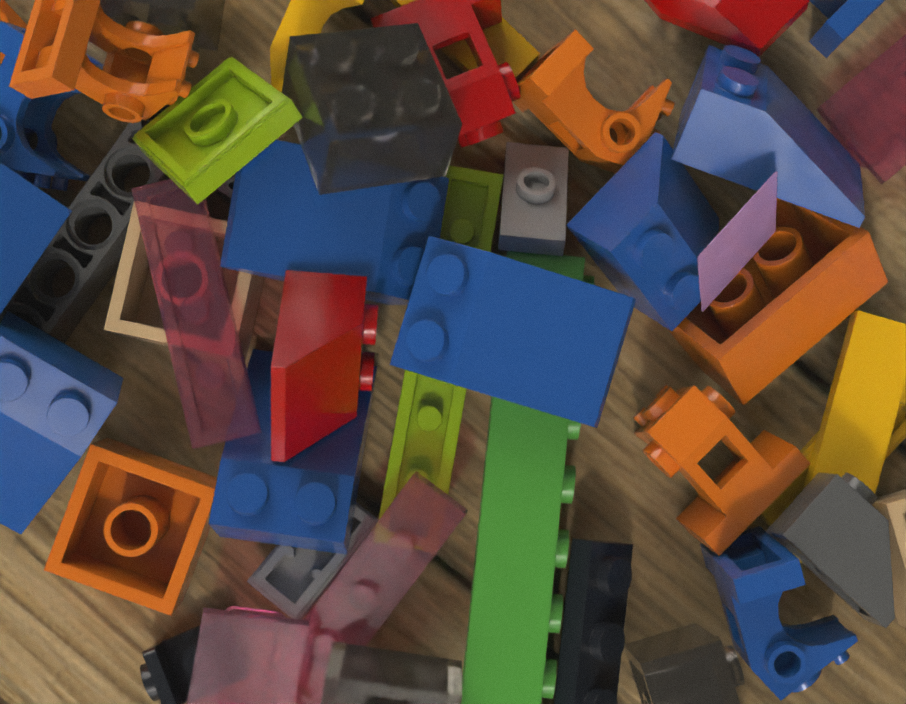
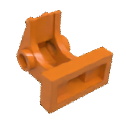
(140, 68)
(595, 135)
(683, 429)

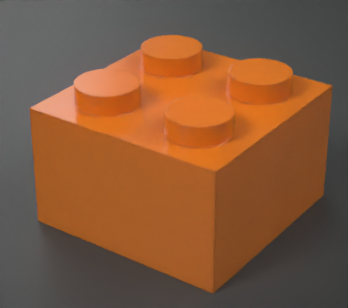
(134, 526)

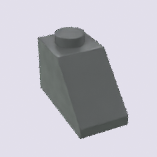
(842, 542)

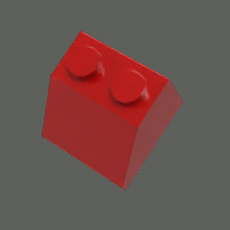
(319, 358)

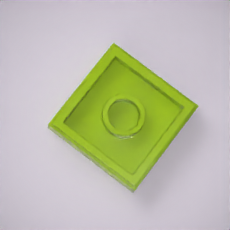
(216, 128)

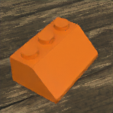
(782, 300)

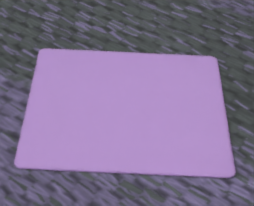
(737, 242)

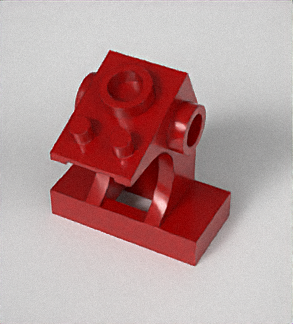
(481, 94)

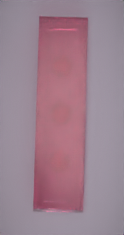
(196, 315)
(377, 577)

